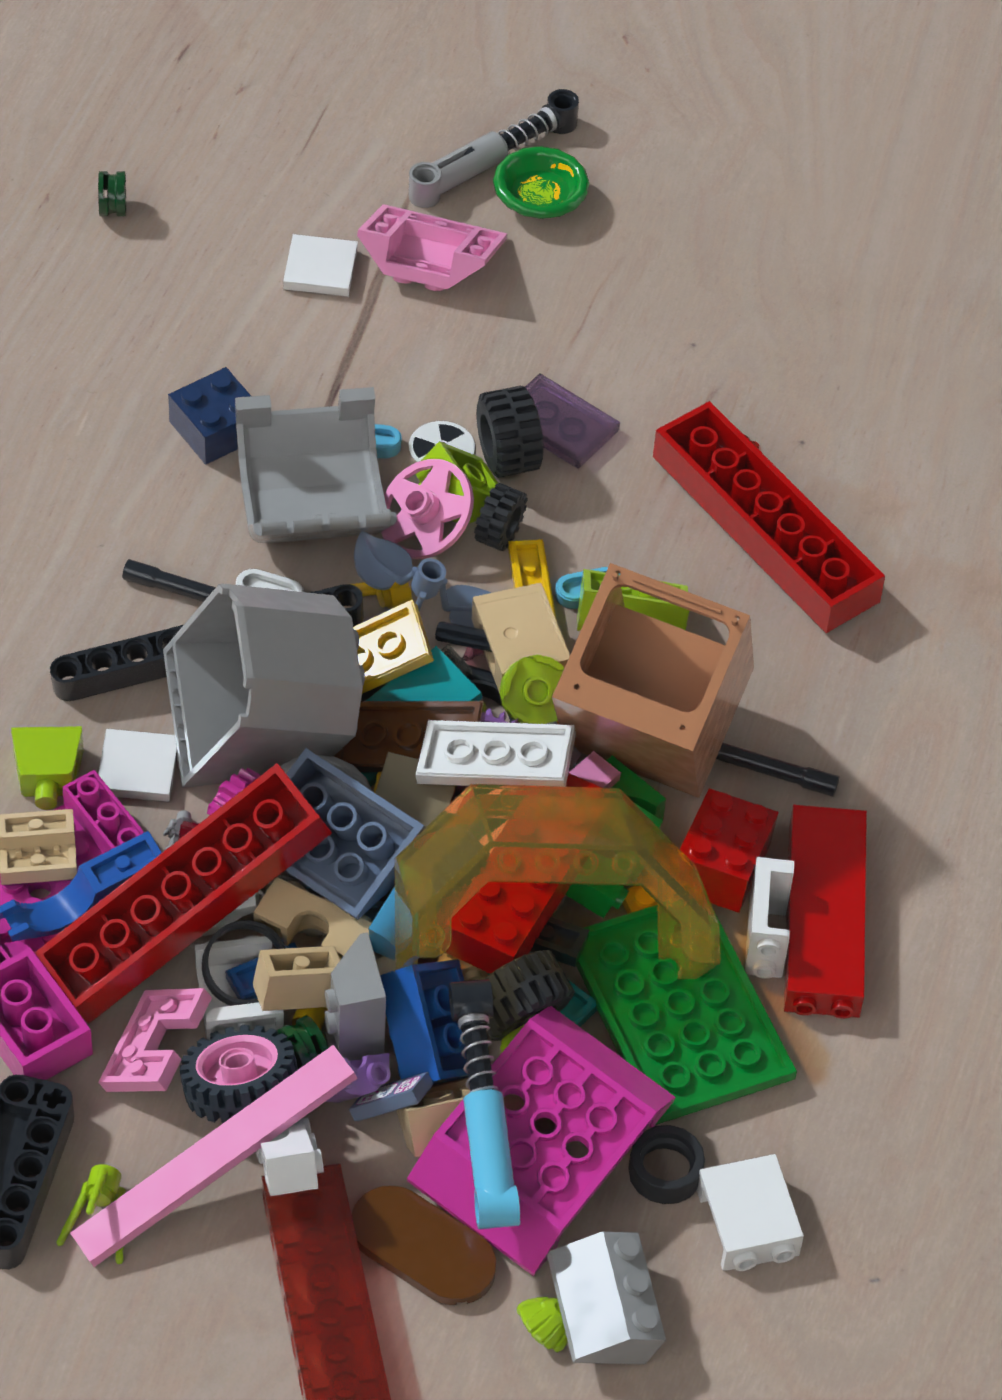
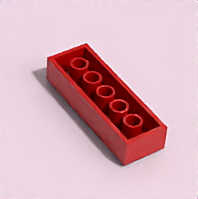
(505, 917)

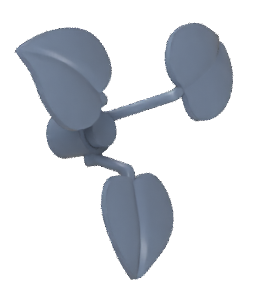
(384, 563)

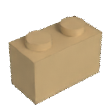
(294, 977)

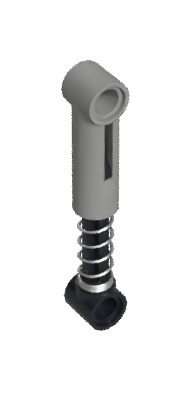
(431, 180)

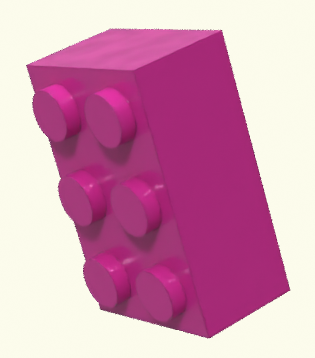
(37, 1021)

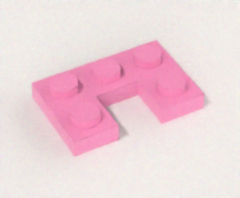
(136, 1059)

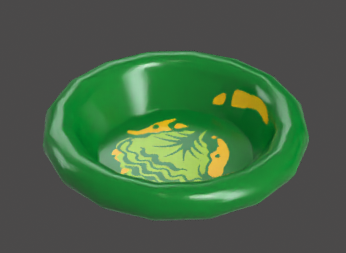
(541, 182)

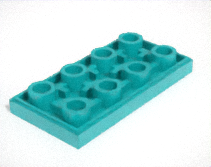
(432, 682)

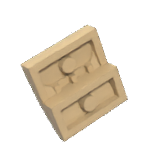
(37, 847)

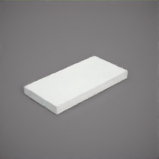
(495, 753)

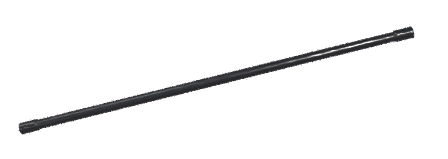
(804, 776)

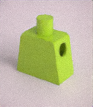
(47, 761)

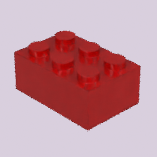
(725, 845)

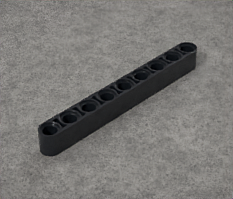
(120, 655)

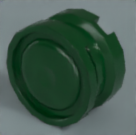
(116, 193)
(306, 1039)

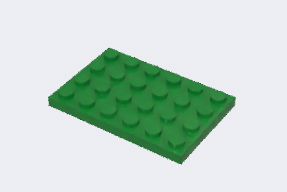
(691, 1036)

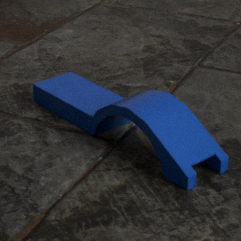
(90, 885)

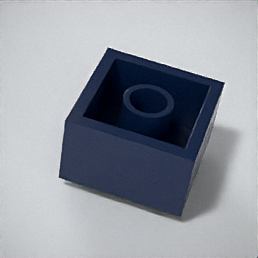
(206, 414)

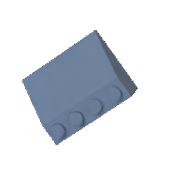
(358, 858)

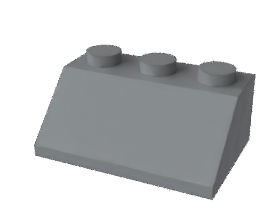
(356, 1003)
(607, 1299)

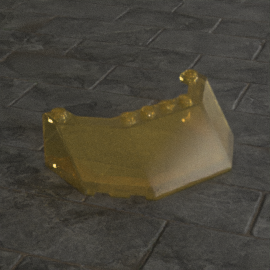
(548, 838)

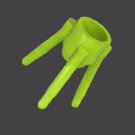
(100, 1191)

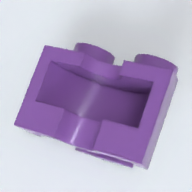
(371, 1074)

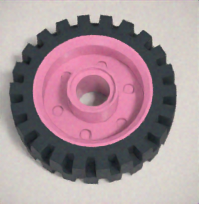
(234, 1070)

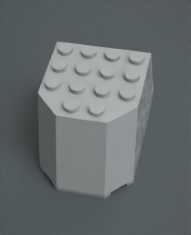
(261, 681)

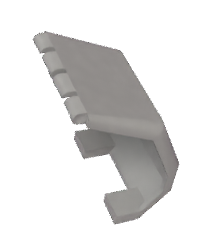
(311, 469)

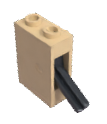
(508, 628)

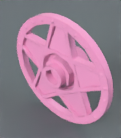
(429, 507)

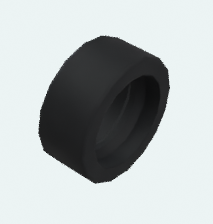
(666, 1138)

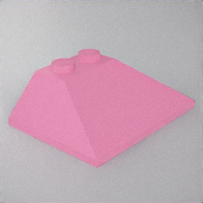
(427, 247)

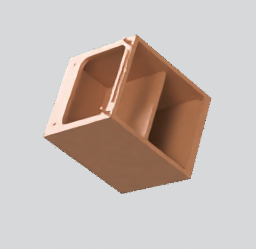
(651, 688)

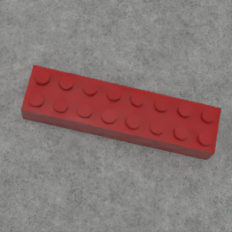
(768, 516)
(182, 893)

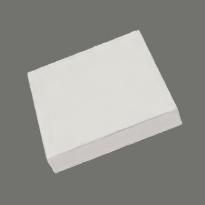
(320, 265)
(138, 764)

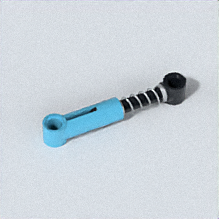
(494, 1192)

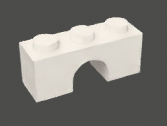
(291, 1160)

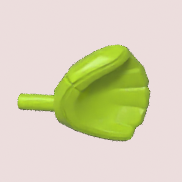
(544, 1321)

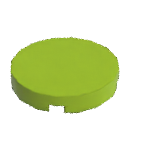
(529, 689)

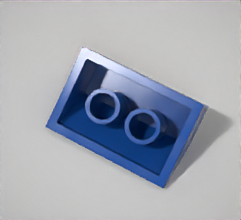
(422, 1022)

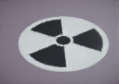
(430, 434)

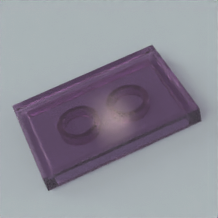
(569, 423)

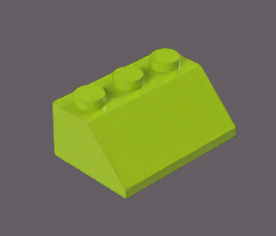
(632, 600)

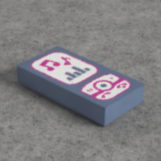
(392, 1097)

